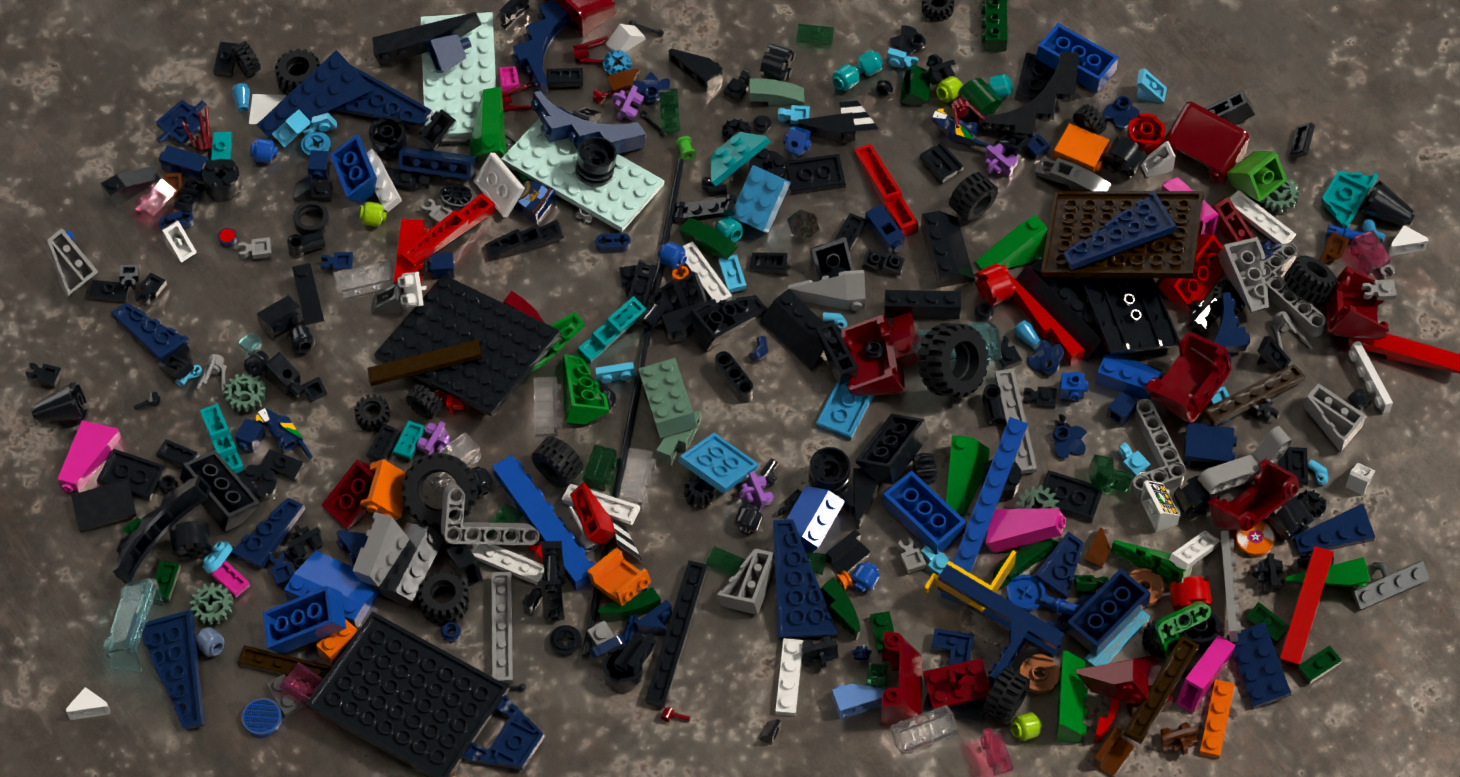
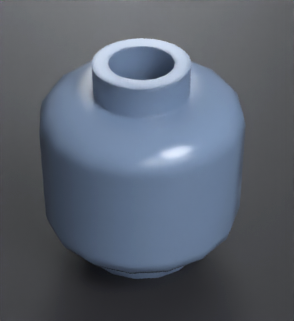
(209, 642)

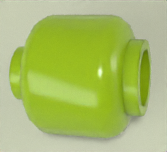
(948, 89)
(372, 214)
(1026, 726)

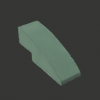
(776, 92)
(671, 444)

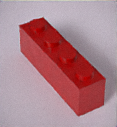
(410, 232)

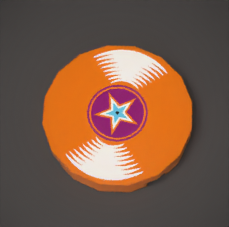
(1256, 541)

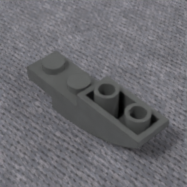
(1071, 174)

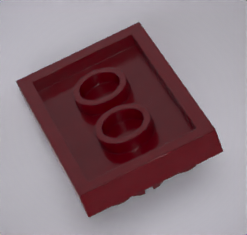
(957, 684)

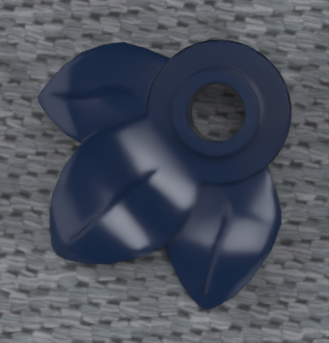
(651, 86)
(1121, 115)
(1269, 248)
(1044, 355)
(1071, 443)

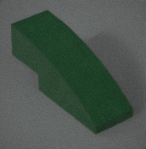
(707, 239)
(637, 606)
(841, 607)

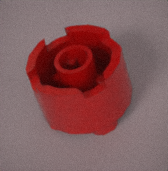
(1146, 132)
(994, 284)
(1189, 592)

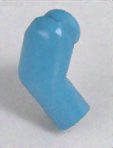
(1369, 225)

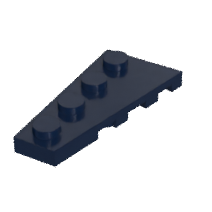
(148, 332)

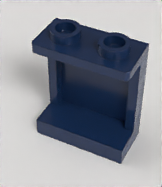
(1209, 444)

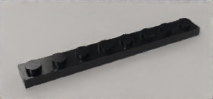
(676, 634)

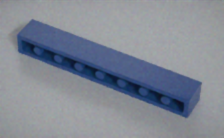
(541, 516)

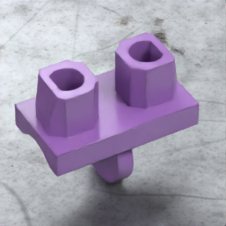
(626, 110)
(998, 162)
(438, 440)
(753, 491)

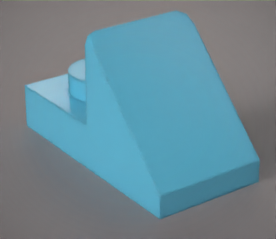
(1150, 87)
(291, 128)

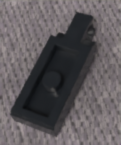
(408, 180)

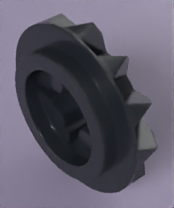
(730, 126)
(1320, 502)
(558, 635)

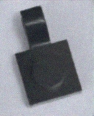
(737, 88)

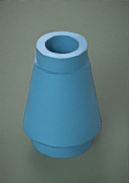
(241, 96)
(1027, 333)

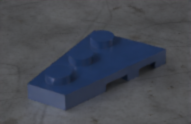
(1061, 564)

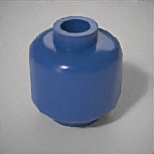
(263, 150)
(672, 255)
(865, 577)

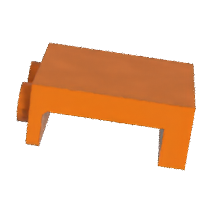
(1081, 148)
(385, 490)
(618, 577)

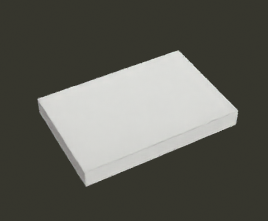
(499, 184)

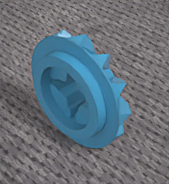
(608, 62)
(319, 138)

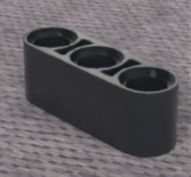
(731, 369)

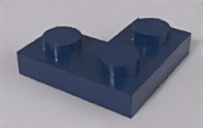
(955, 643)

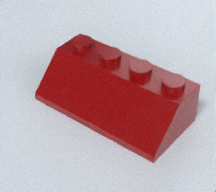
(1206, 274)

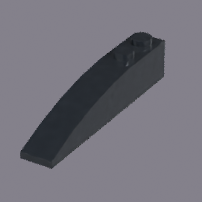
(411, 41)

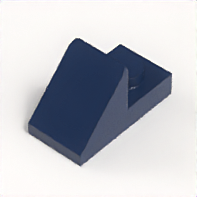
(652, 621)

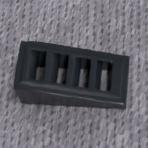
(778, 269)

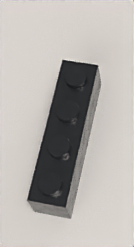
(923, 304)

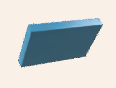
(843, 412)

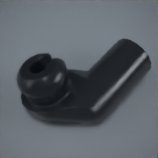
(708, 186)

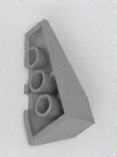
(1245, 269)
(839, 292)

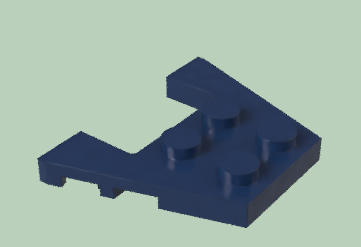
(513, 745)

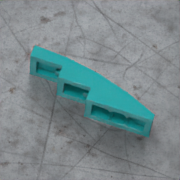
(612, 329)
(221, 437)

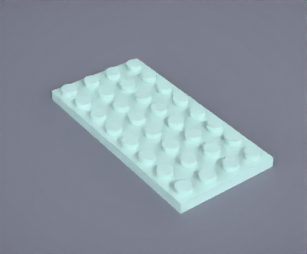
(461, 87)
(555, 165)

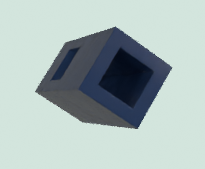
(184, 162)
(885, 229)

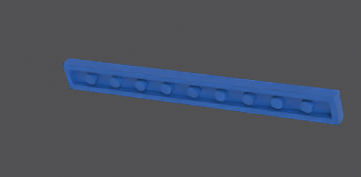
(989, 496)

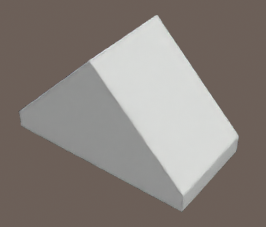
(625, 38)
(1159, 161)
(178, 241)
(1408, 242)
(1359, 478)
(87, 705)

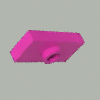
(508, 78)
(230, 579)

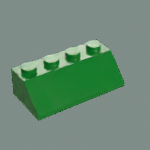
(1071, 700)

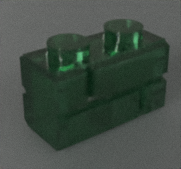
(600, 468)

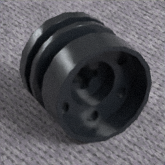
(595, 161)
(829, 462)

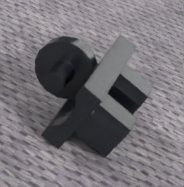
(936, 68)
(1200, 321)
(303, 538)
(1266, 574)
(819, 653)

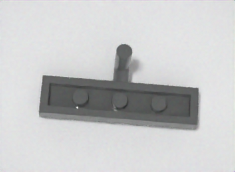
(1390, 583)

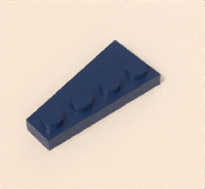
(1338, 532)
(268, 534)

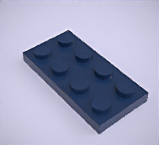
(1260, 666)

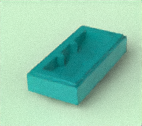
(221, 145)
(408, 440)

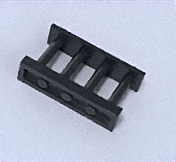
(554, 576)

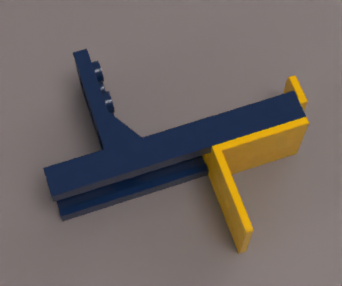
(985, 601)

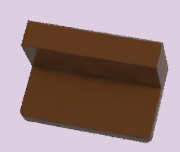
(1112, 753)

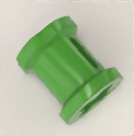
(685, 148)

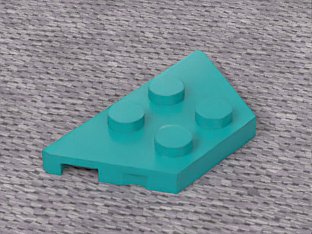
(735, 154)
(1347, 195)

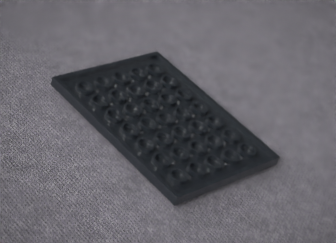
(459, 314)
(407, 697)

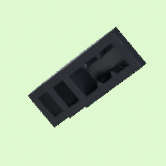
(524, 241)

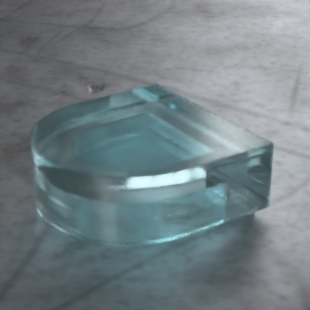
(250, 342)

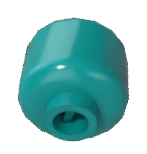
(869, 63)
(845, 77)
(1001, 85)
(730, 228)

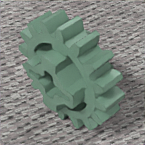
(1283, 197)
(245, 392)
(1036, 497)
(209, 602)

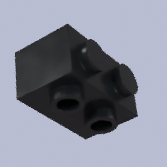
(437, 130)
(280, 316)

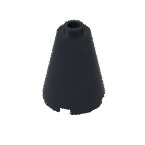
(1387, 206)
(62, 405)

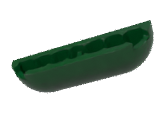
(1026, 558)

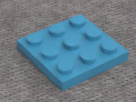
(718, 462)

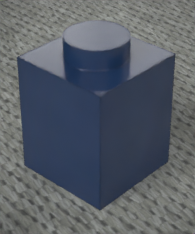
(319, 164)
(440, 265)
(1122, 409)
(249, 435)

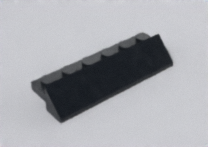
(1063, 306)

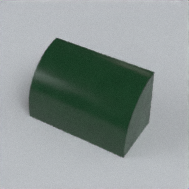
(914, 88)
(981, 96)

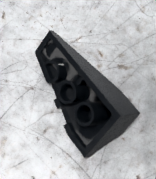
(720, 320)

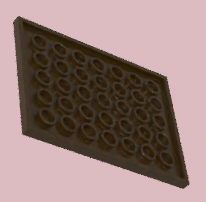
(1082, 212)

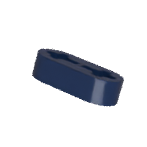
(178, 216)
(613, 242)
(607, 645)

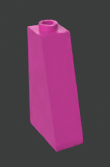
(1209, 215)
(87, 453)
(1023, 526)
(1204, 674)

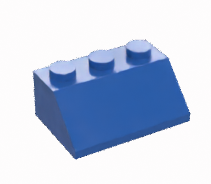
(354, 170)
(1126, 375)
(814, 515)

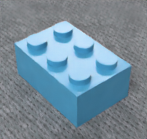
(760, 199)

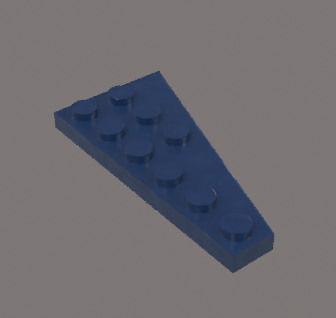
(322, 91)
(387, 102)
(1128, 229)
(798, 594)
(175, 657)

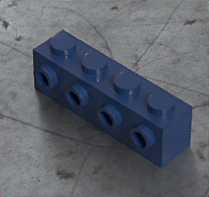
(437, 163)

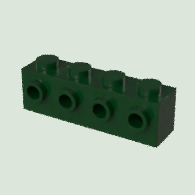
(995, 25)

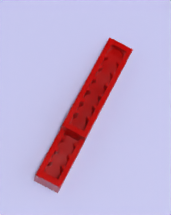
(887, 189)
(449, 229)
(1046, 325)
(1412, 352)
(1307, 606)

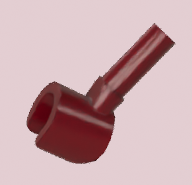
(599, 97)
(668, 713)

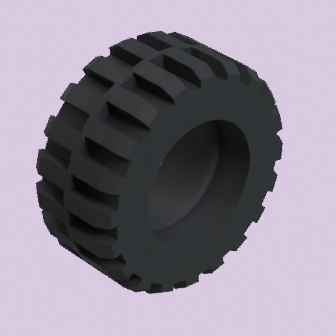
(970, 360)
(421, 470)

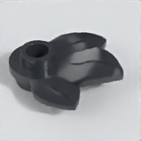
(908, 39)

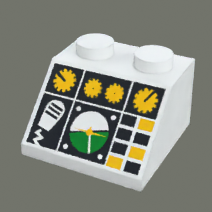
(1159, 505)

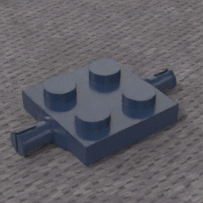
(171, 122)

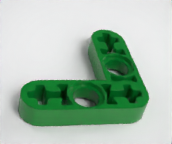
(1174, 626)

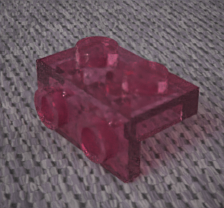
(155, 199)
(1369, 252)
(301, 683)
(996, 751)

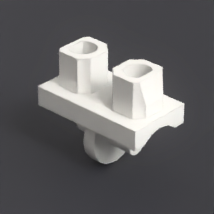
(412, 289)

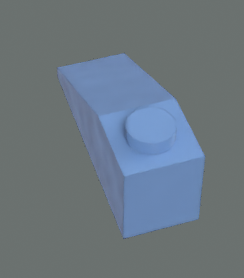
(856, 699)

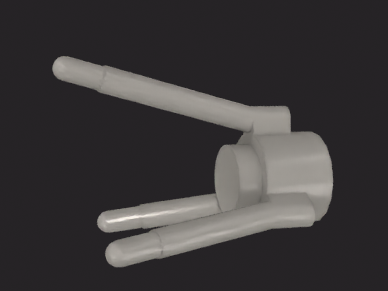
(1284, 323)
(214, 366)
(584, 542)

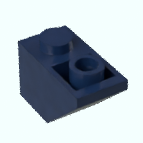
(351, 543)

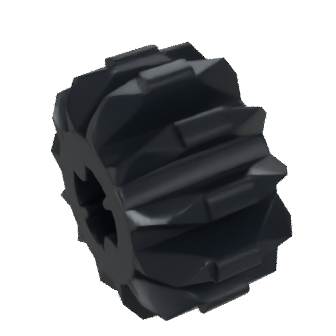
(925, 467)
(699, 498)

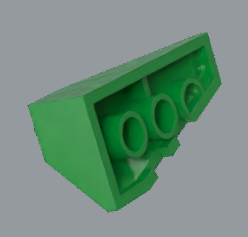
(489, 127)
(1019, 247)
(569, 328)
(581, 393)
(965, 471)
(1152, 559)
(1343, 574)

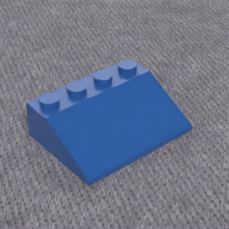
(324, 571)

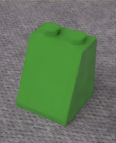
(1258, 174)

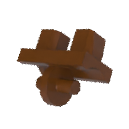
(1178, 740)

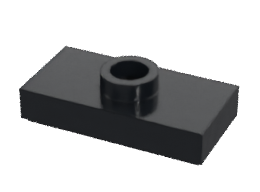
(225, 60)
(565, 77)
(1302, 140)
(852, 229)
(108, 291)
(383, 443)
(176, 453)
(283, 464)

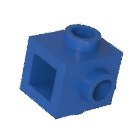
(797, 141)
(1073, 385)

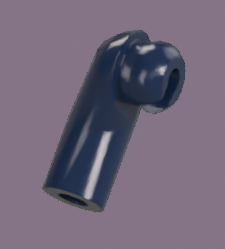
(761, 351)

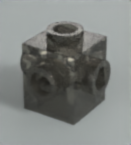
(803, 224)

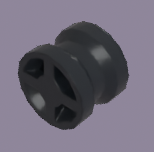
(1360, 399)

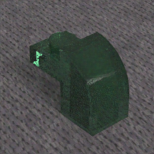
(669, 110)
(1105, 477)

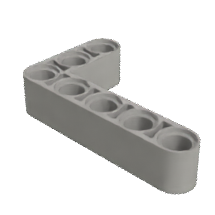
(1278, 296)
(1160, 451)
(1244, 468)
(480, 528)

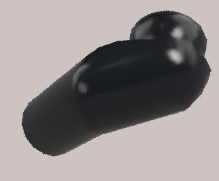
(611, 397)
(768, 473)

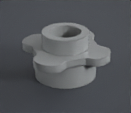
(581, 214)

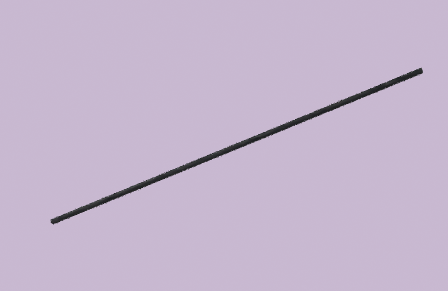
(635, 396)

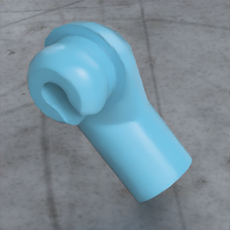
(837, 318)
(196, 372)
(1320, 472)

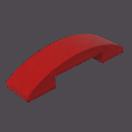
(1105, 724)

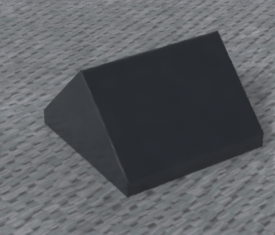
(831, 258)

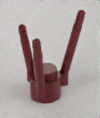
(581, 50)
(506, 96)
(961, 108)
(202, 141)

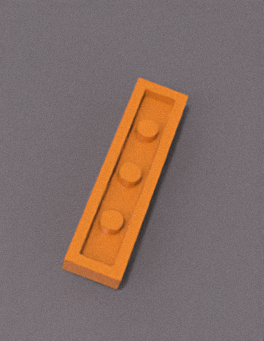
(1217, 719)

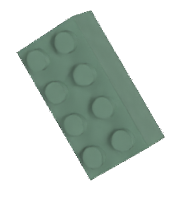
(667, 398)

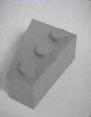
(70, 263)
(1334, 416)
(381, 550)
(750, 584)

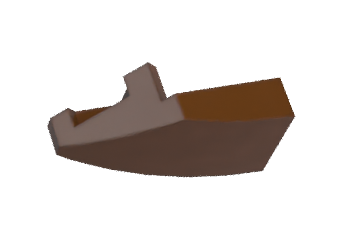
(623, 80)
(175, 180)
(1334, 248)
(1099, 549)

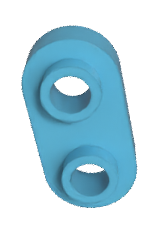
(217, 556)

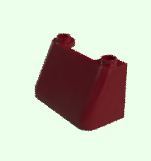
(588, 13)
(1208, 140)
(1349, 312)
(878, 375)
(1192, 377)
(1271, 490)
(905, 701)

